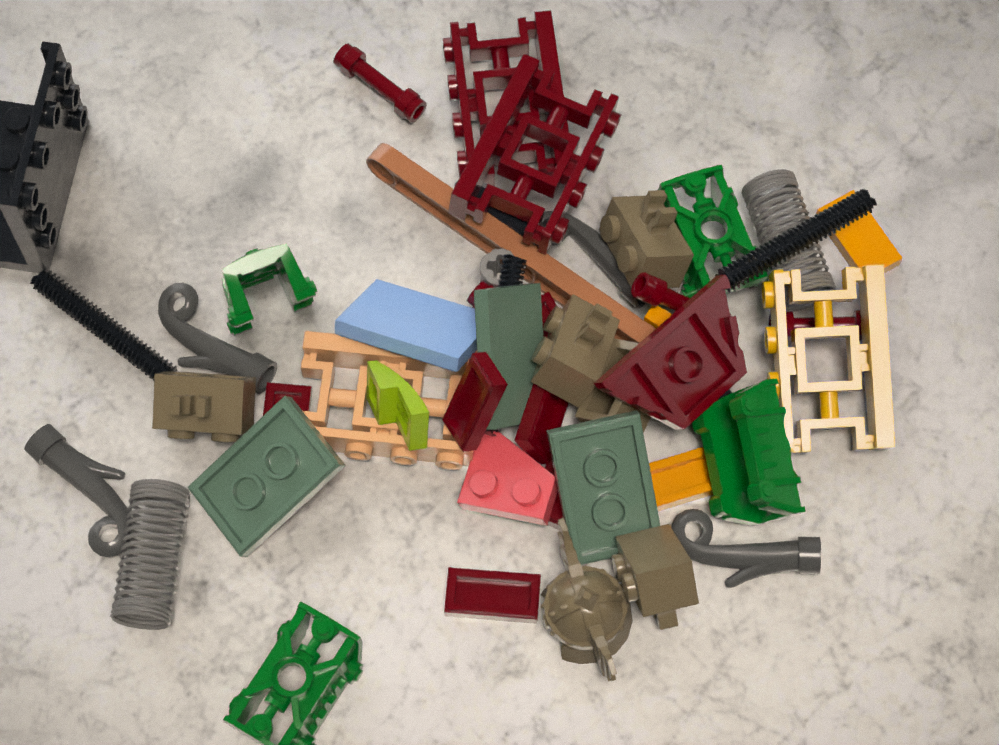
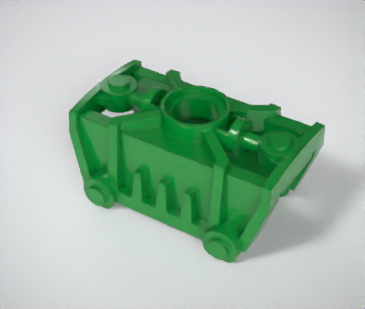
(719, 208)
(257, 268)
(749, 457)
(317, 695)

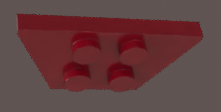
(682, 362)

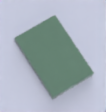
(510, 331)
(266, 476)
(603, 482)

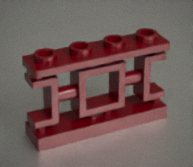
(472, 101)
(504, 141)

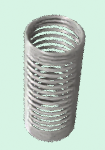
(812, 279)
(161, 497)

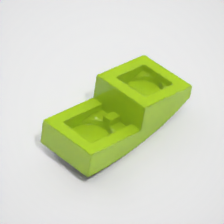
(397, 402)

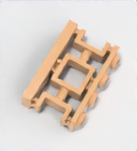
(368, 438)

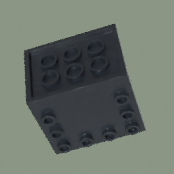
(39, 164)

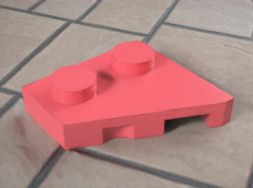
(507, 483)

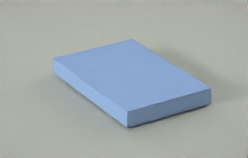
(411, 325)

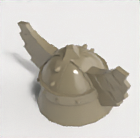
(586, 610)

